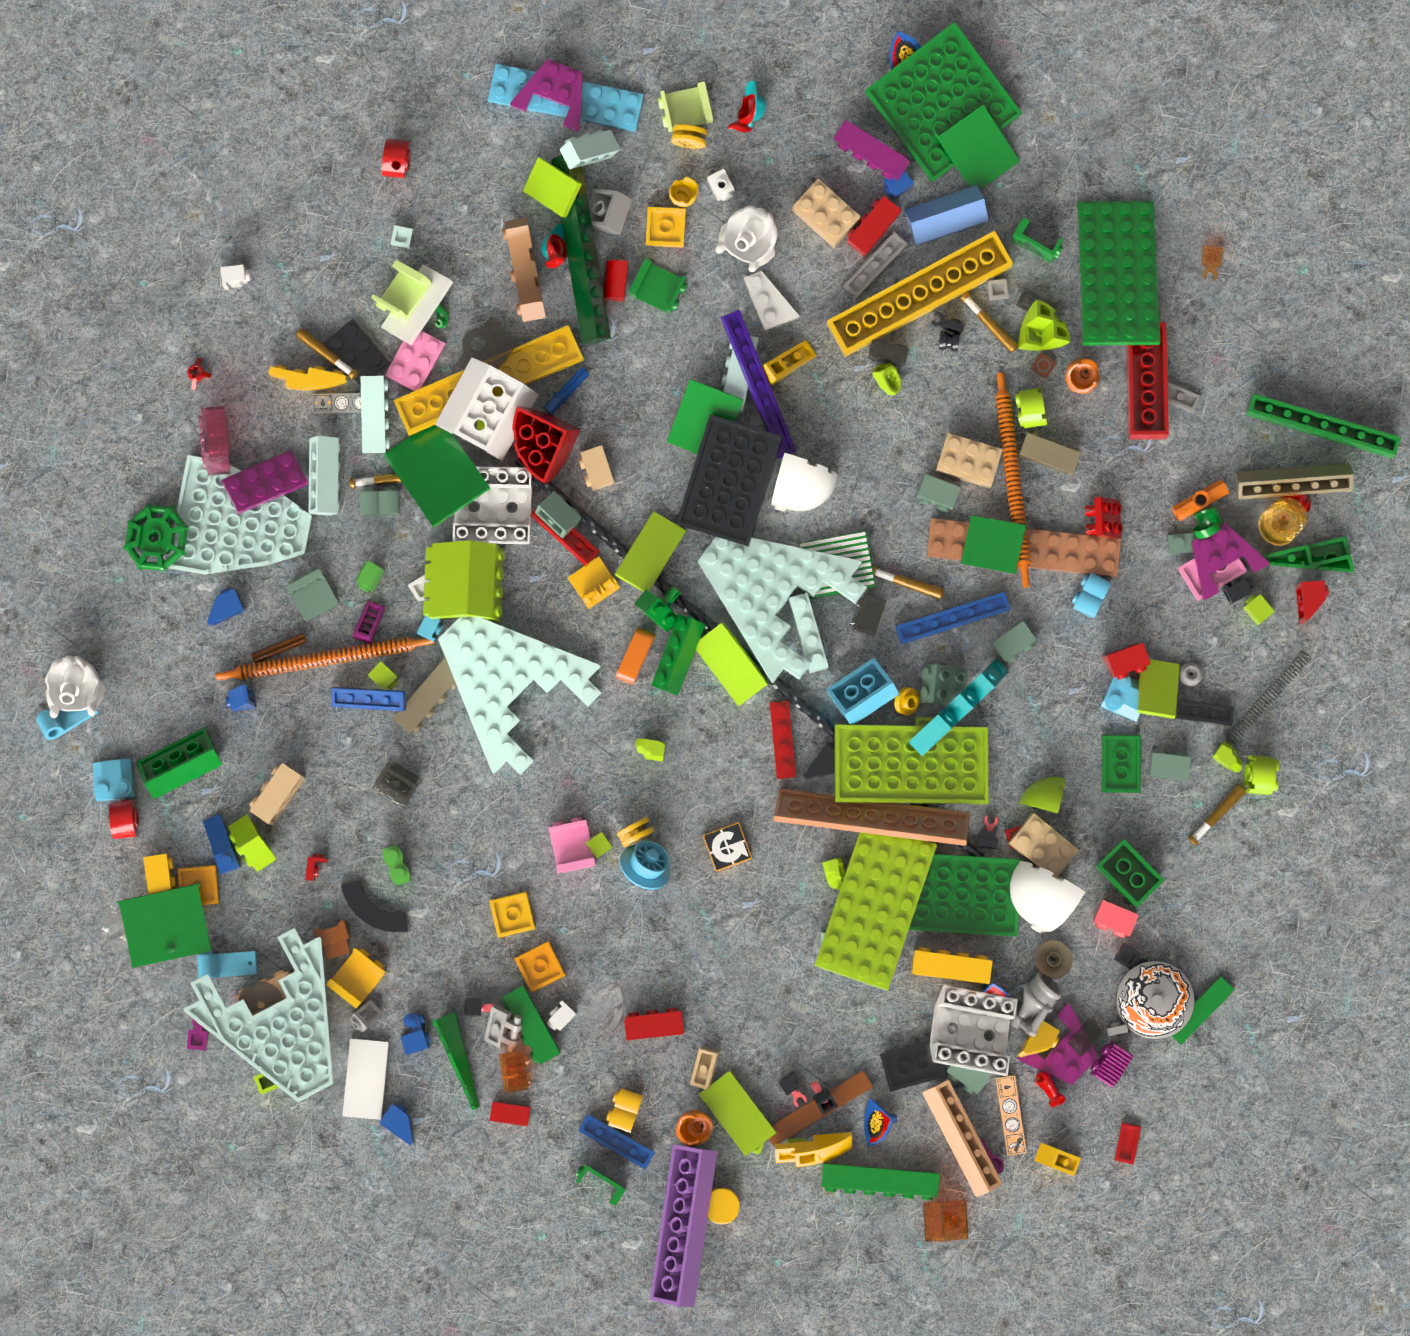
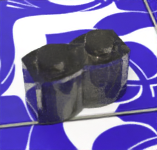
(883, 352)

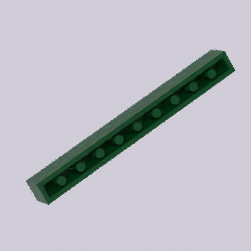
(584, 263)

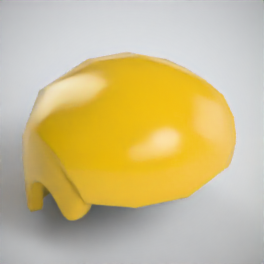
(684, 192)

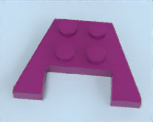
(555, 84)
(1217, 552)
(1063, 1060)

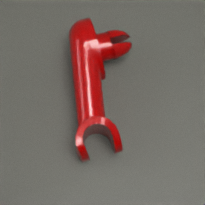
(1046, 1083)

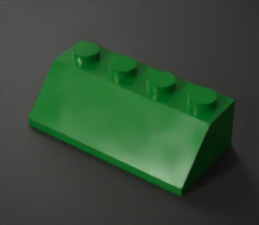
(179, 763)

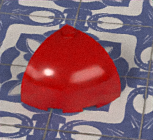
(542, 442)

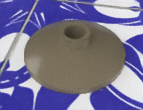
(1061, 956)

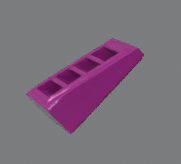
(372, 631)

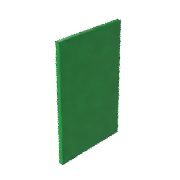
(436, 473)

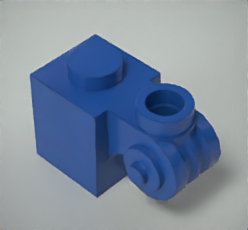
(417, 1038)

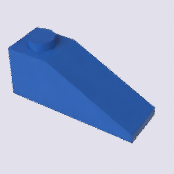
(241, 698)
(221, 844)

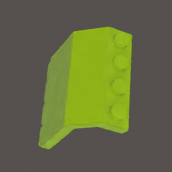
(464, 580)

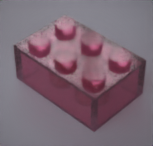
(214, 440)

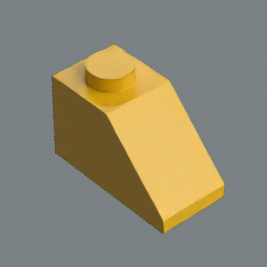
(1045, 1039)
(1057, 1159)

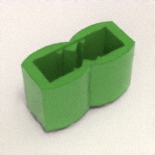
(369, 576)
(398, 869)

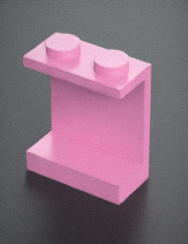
(570, 846)

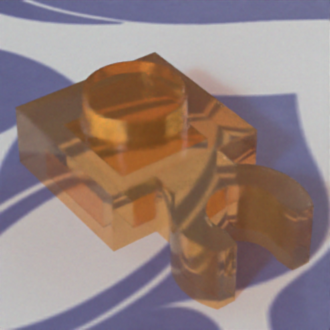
(1211, 258)

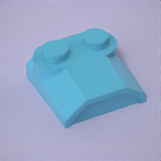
(1122, 697)
(113, 779)

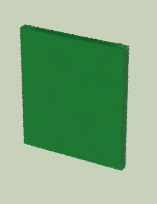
(993, 544)

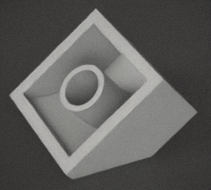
(608, 210)

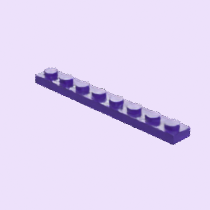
(757, 380)

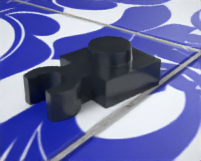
(1128, 956)

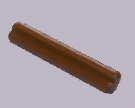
(278, 647)

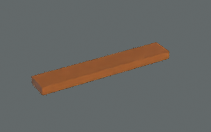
(811, 1113)

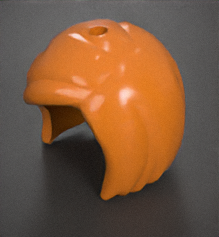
(1078, 379)
(690, 1128)

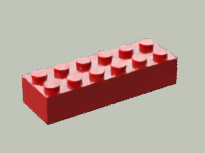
(1147, 390)

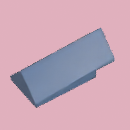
(947, 215)

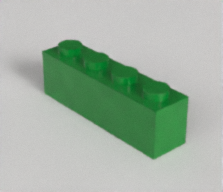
(678, 654)
(533, 1027)

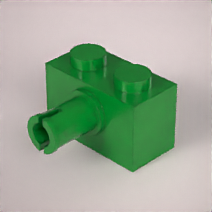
(659, 609)

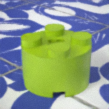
(1032, 408)
(1261, 774)

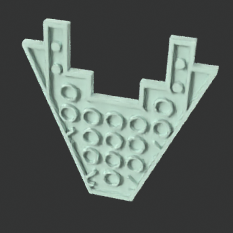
(758, 583)
(494, 668)
(287, 1039)

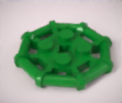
(163, 544)

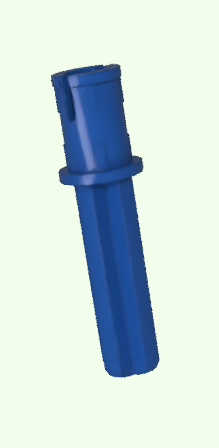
(560, 397)

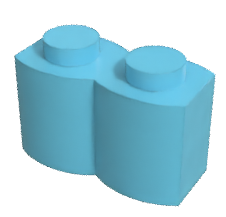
(1091, 595)

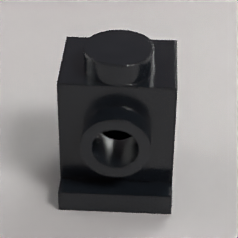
(1237, 590)

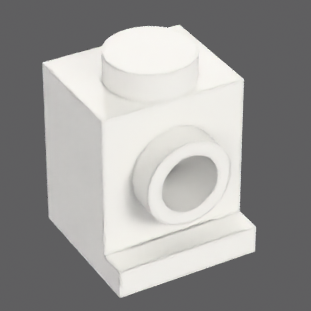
(721, 193)
(234, 276)
(560, 1017)

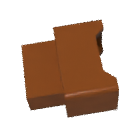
(334, 940)

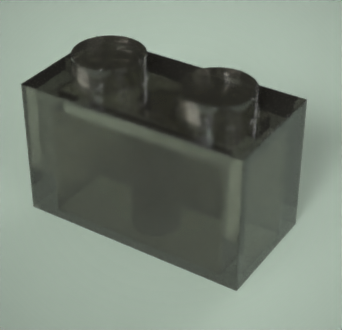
(868, 616)

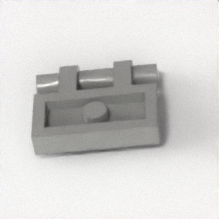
(497, 1028)

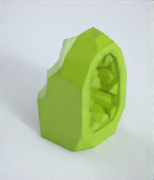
(887, 378)
(651, 749)
(1228, 757)
(834, 873)

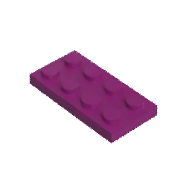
(264, 482)

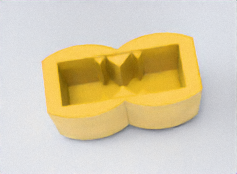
(625, 1110)

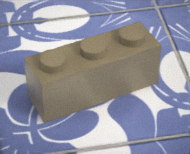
(1049, 453)

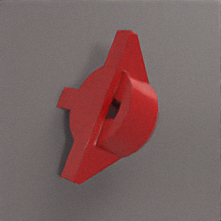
(199, 373)

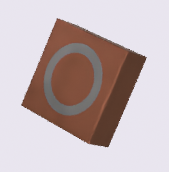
(1043, 365)

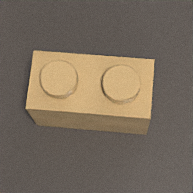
(596, 467)

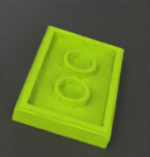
(552, 187)
(1158, 689)

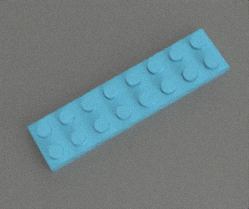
(598, 103)

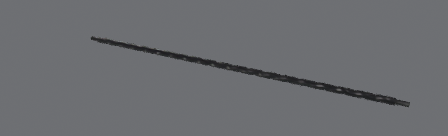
(698, 615)

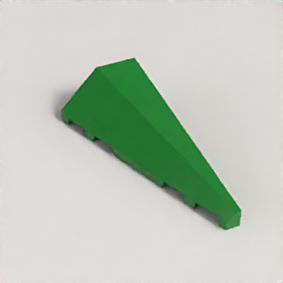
(1325, 555)
(452, 1040)

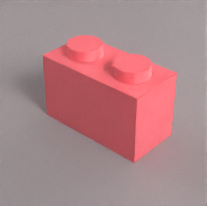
(1115, 918)

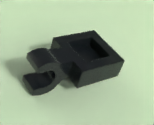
(952, 325)

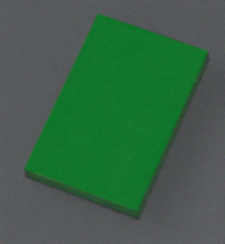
(1121, 764)

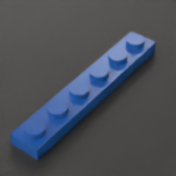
(952, 618)

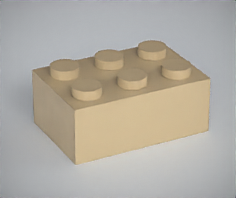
(826, 213)
(968, 460)
(276, 794)
(1043, 845)

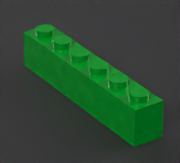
(880, 1180)

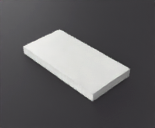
(409, 329)
(365, 1079)

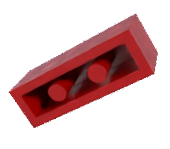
(873, 226)
(653, 1024)

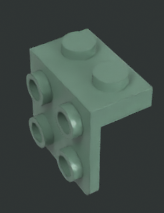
(312, 594)
(942, 683)

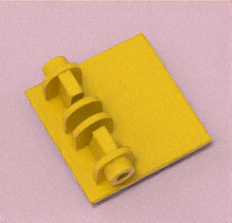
(593, 582)

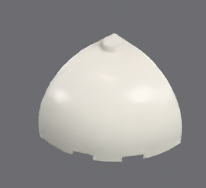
(802, 485)
(1042, 898)

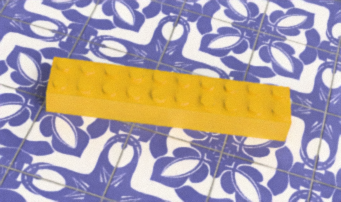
(919, 293)

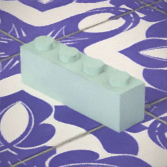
(734, 380)
(373, 414)
(323, 475)
(808, 632)

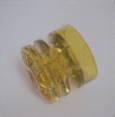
(1282, 521)

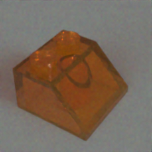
(514, 1071)
(945, 1220)

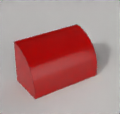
(615, 280)

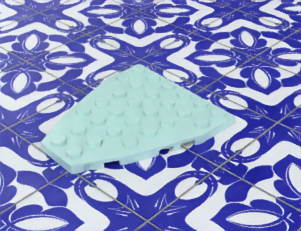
(228, 541)

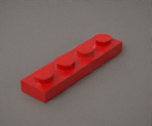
(573, 542)
(782, 740)

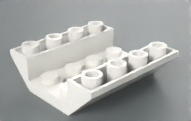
(475, 401)
(492, 520)
(972, 1015)

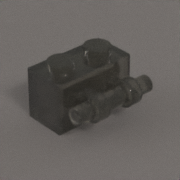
(397, 783)

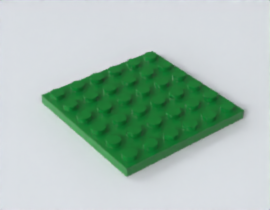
(936, 90)

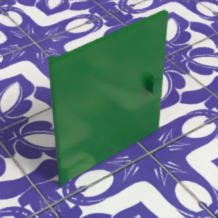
(165, 922)

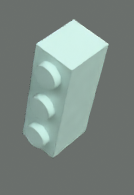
(589, 148)

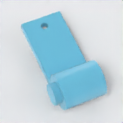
(65, 721)
(227, 964)

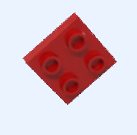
(1107, 518)

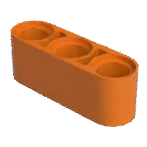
(635, 655)

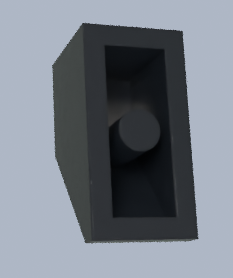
(823, 764)

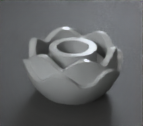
(1184, 675)

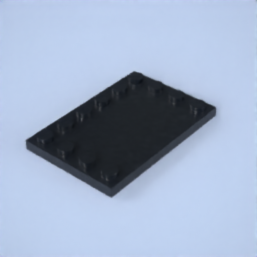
(729, 480)

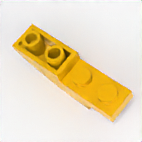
(315, 379)
(821, 1149)

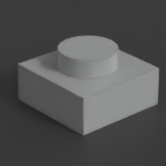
(997, 289)
(1116, 1028)

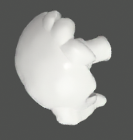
(749, 236)
(73, 686)

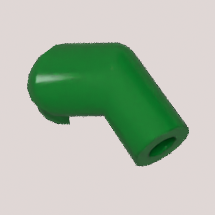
(442, 317)

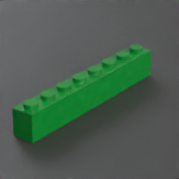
(1323, 426)

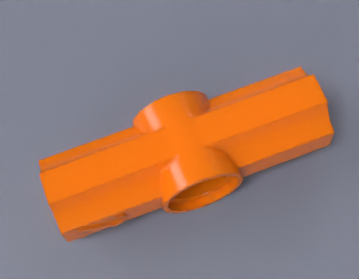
(1210, 494)

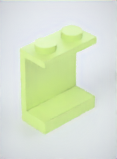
(686, 107)
(403, 292)

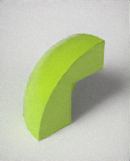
(1042, 329)
(1044, 794)

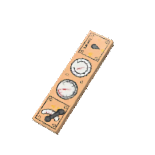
(1010, 1115)

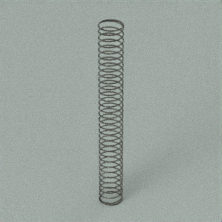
(1266, 702)

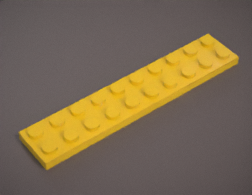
(525, 363)

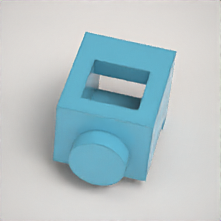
(430, 628)

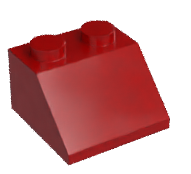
(1310, 597)
(1127, 660)

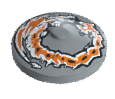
(1155, 999)

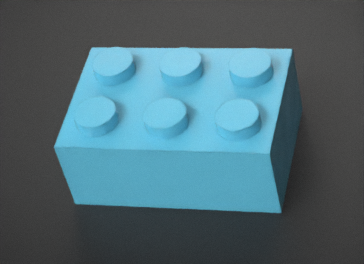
(862, 691)

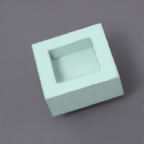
(401, 237)

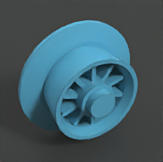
(646, 864)

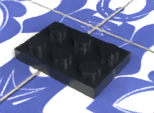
(357, 350)
(910, 1066)

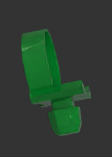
(1205, 519)

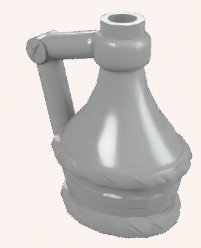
(1038, 999)

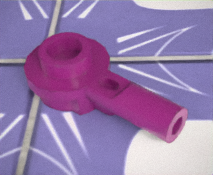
(996, 1161)

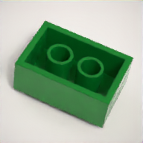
(1129, 873)

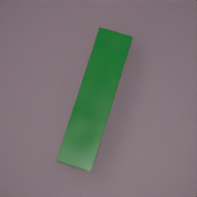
(1204, 1007)

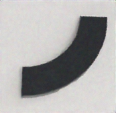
(370, 913)

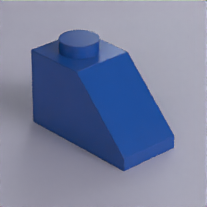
(897, 188)
(225, 607)
(398, 1122)

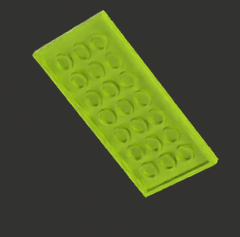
(883, 766)
(875, 908)

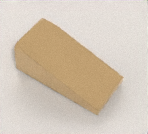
(704, 1067)

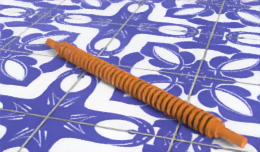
(1012, 475)
(239, 672)

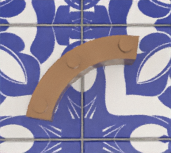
(524, 269)

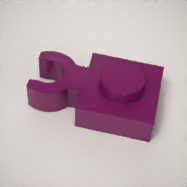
(197, 1038)

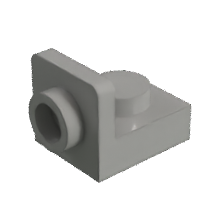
(365, 1016)

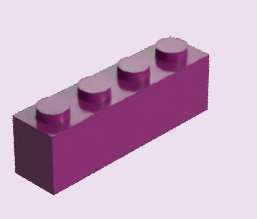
(871, 150)

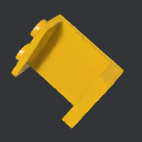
(357, 977)

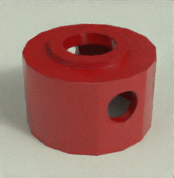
(396, 158)
(123, 819)

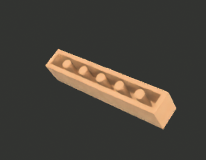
(962, 1138)

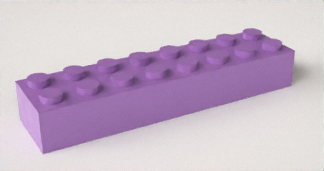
(683, 1225)

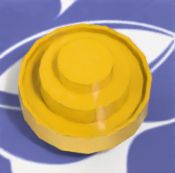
(907, 701)

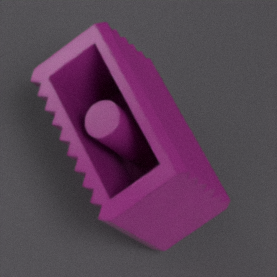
(1111, 1064)

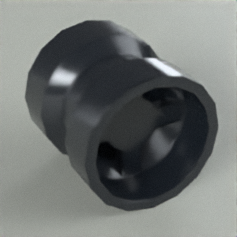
(949, 341)

